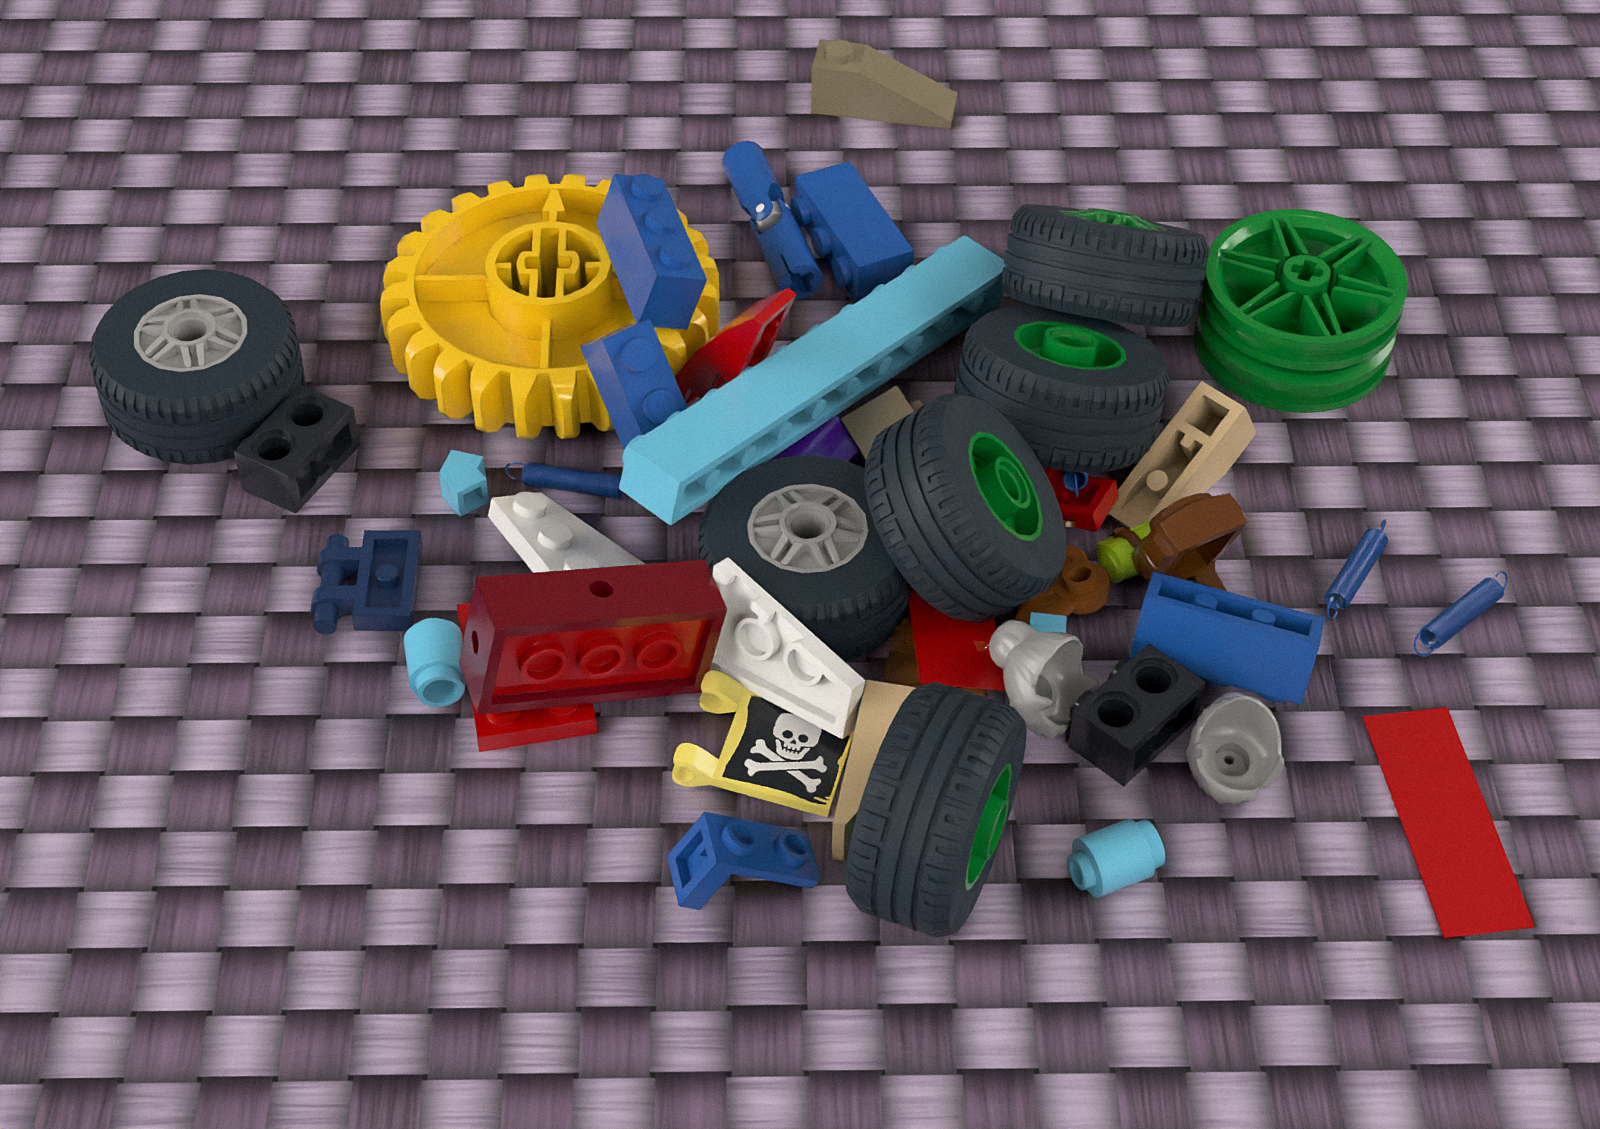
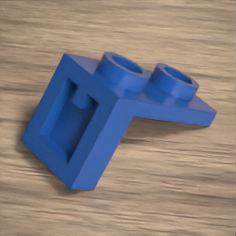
(732, 845)

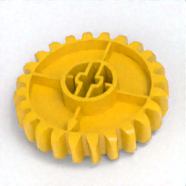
(504, 295)

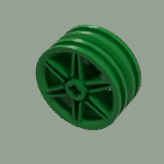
(1280, 306)

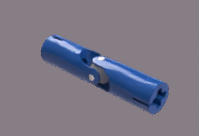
(771, 219)

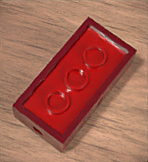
(590, 635)

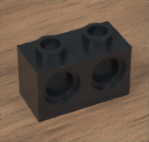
(297, 448)
(1135, 713)

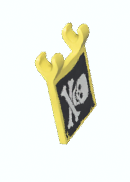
(765, 752)

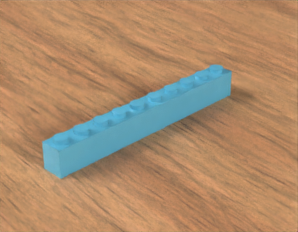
(810, 380)

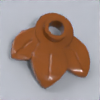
(1078, 589)

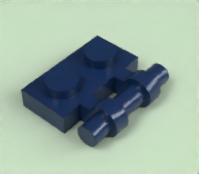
(385, 581)

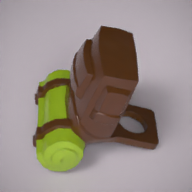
(1176, 542)

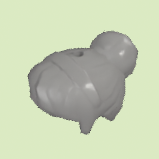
(1040, 674)
(1239, 731)

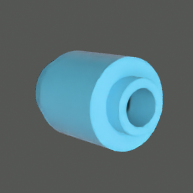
(433, 661)
(1115, 857)

